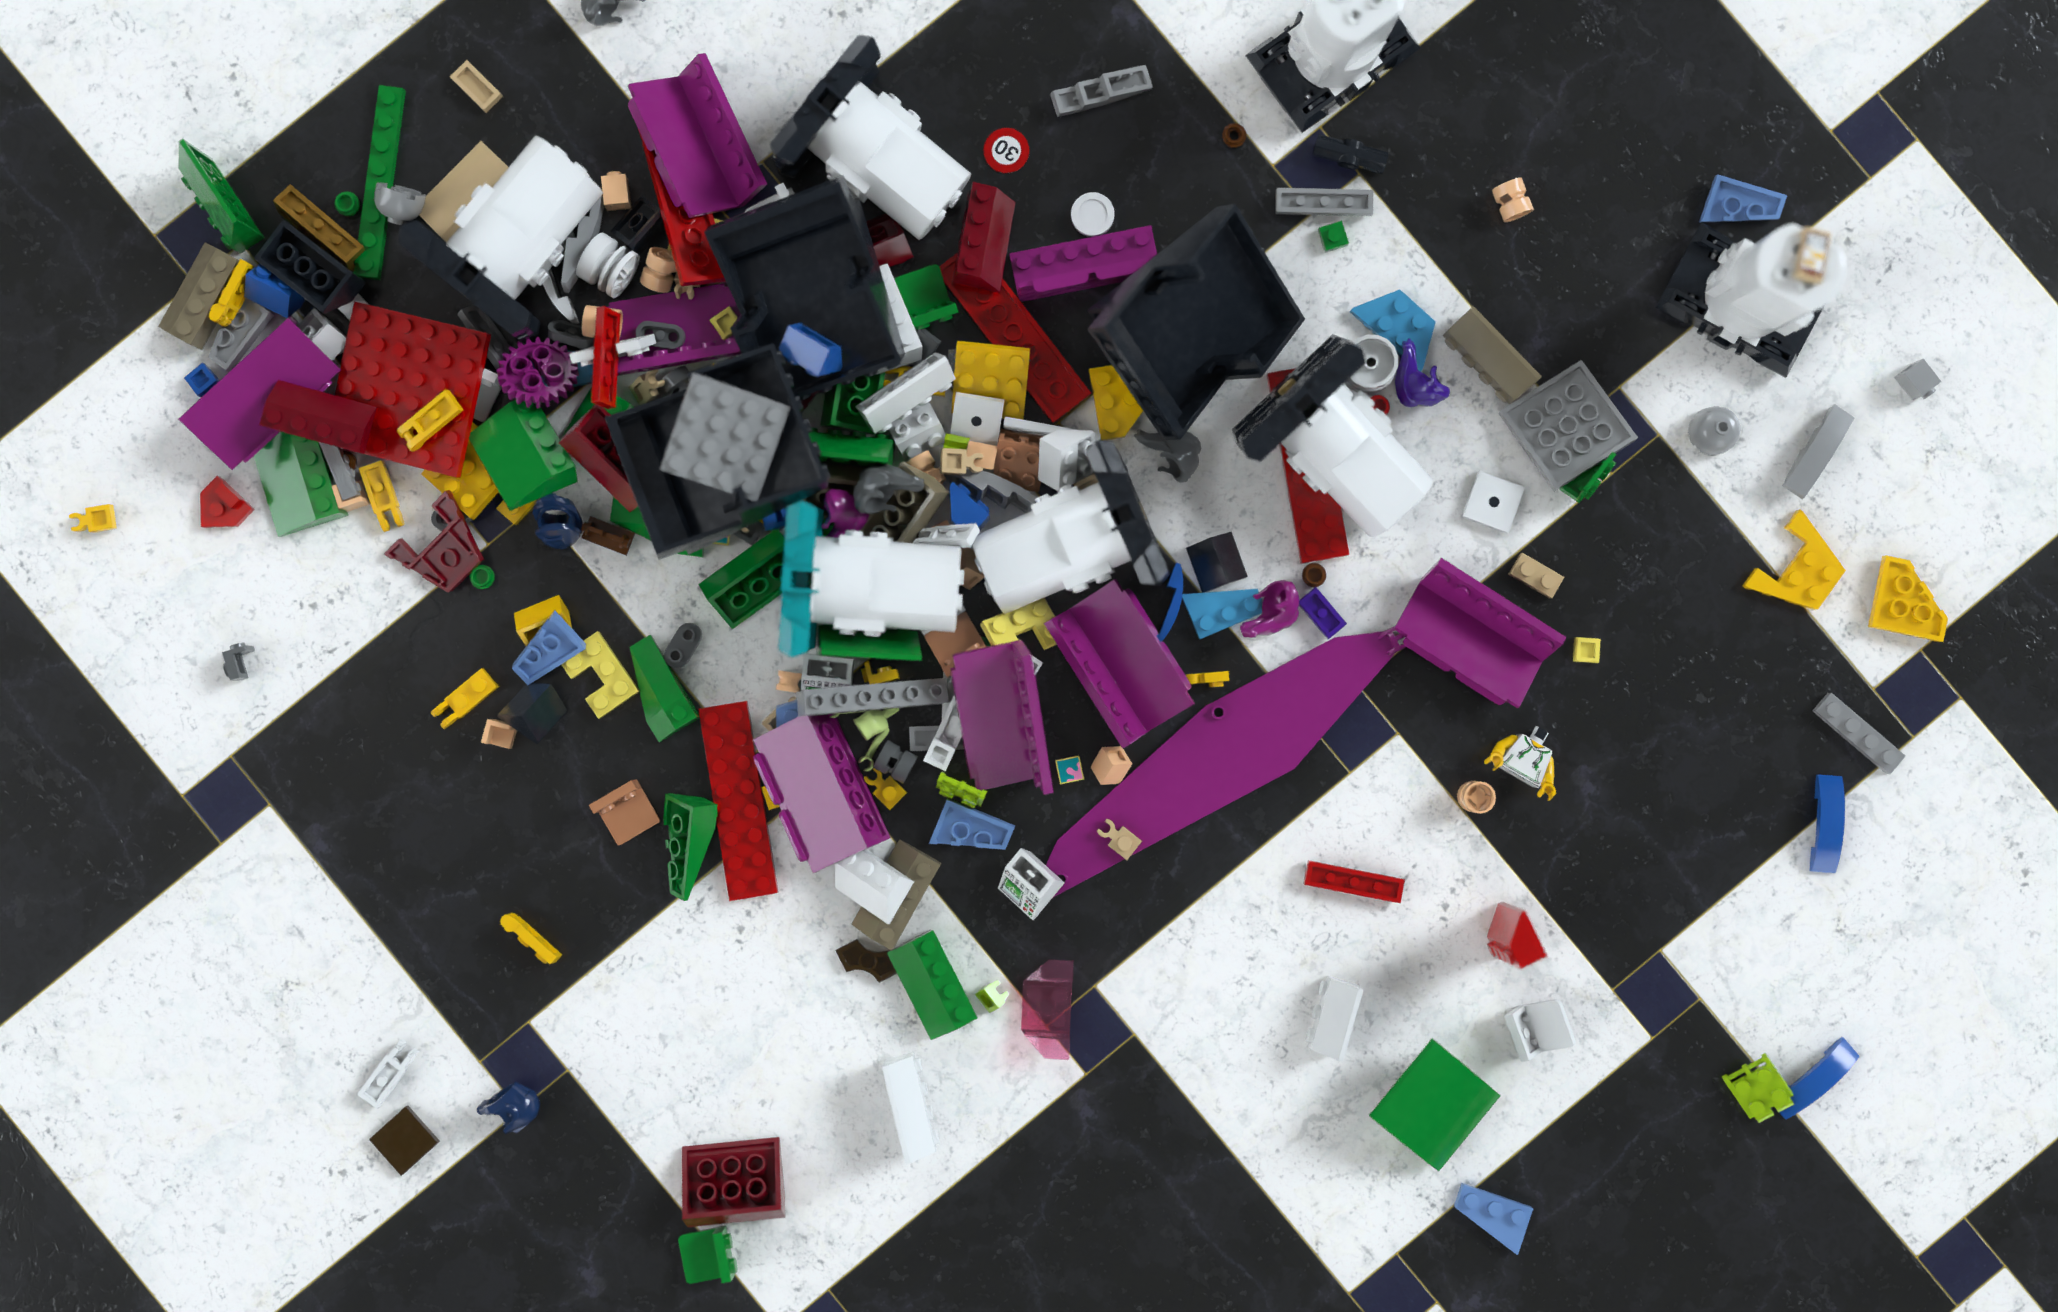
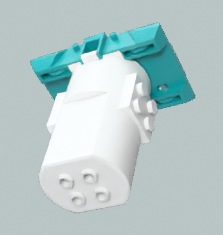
(862, 582)

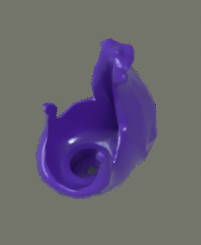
(1415, 387)

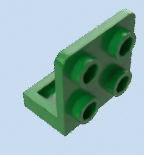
(925, 296)
(1588, 482)
(707, 1255)

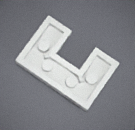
(632, 346)

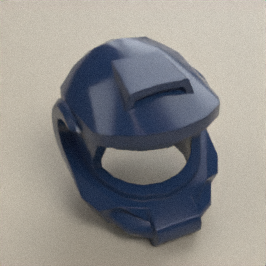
(557, 530)
(514, 1104)

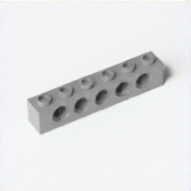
(871, 697)

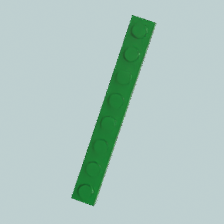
(380, 169)

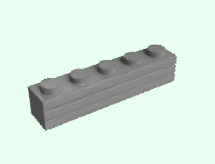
(341, 471)

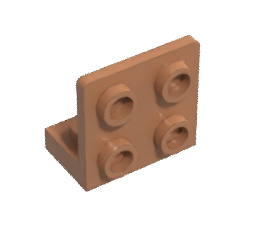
(1018, 459)
(948, 643)
(626, 811)

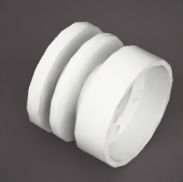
(607, 265)

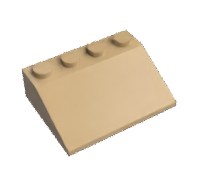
(457, 186)

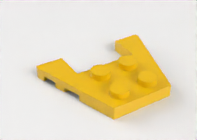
(1809, 574)

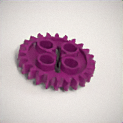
(525, 383)

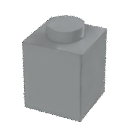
(1918, 380)

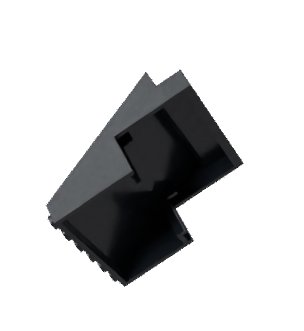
(811, 266)
(1195, 319)
(692, 514)

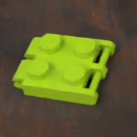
(950, 787)
(1760, 1089)

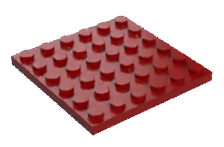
(401, 367)

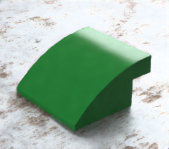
(1434, 1105)

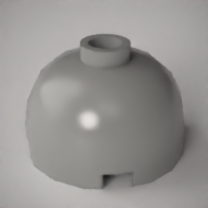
(398, 202)
(1714, 430)

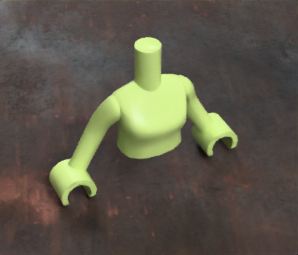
(871, 724)

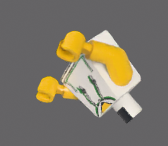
(1526, 760)

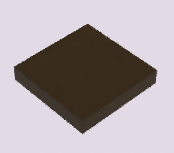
(404, 1140)

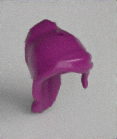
(842, 512)
(1278, 610)

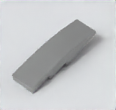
(1101, 91)
(587, 230)
(1818, 451)
(995, 488)

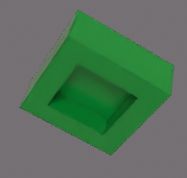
(1333, 236)

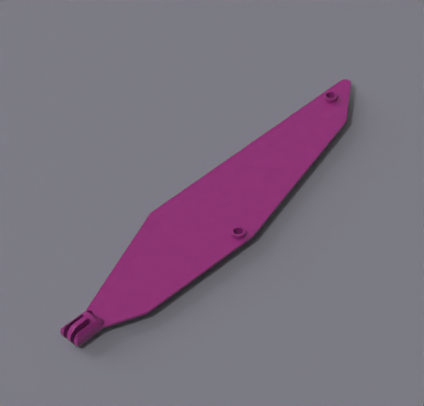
(1220, 759)

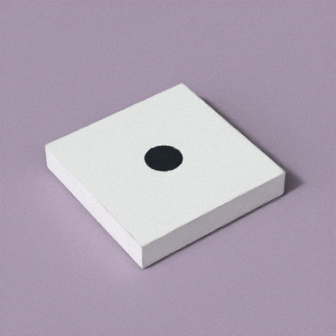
(977, 418)
(1493, 502)

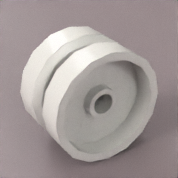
(1386, 363)

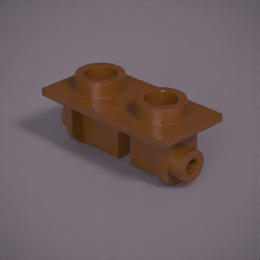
(607, 535)

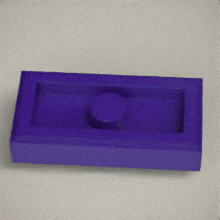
(1321, 613)

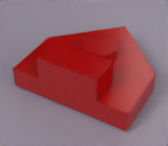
(222, 505)

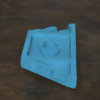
(1398, 319)

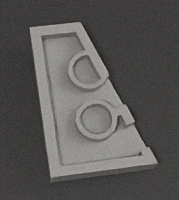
(236, 339)

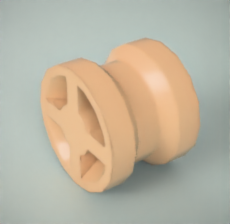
(788, 681)

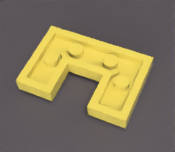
(1005, 627)
(617, 683)

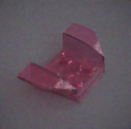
(1048, 1008)

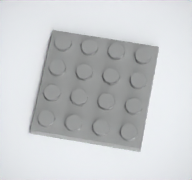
(1567, 425)
(724, 436)

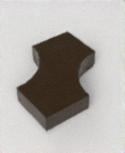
(857, 957)

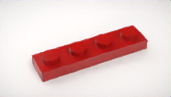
(605, 357)
(1354, 881)

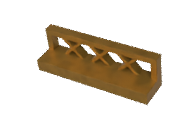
(318, 226)

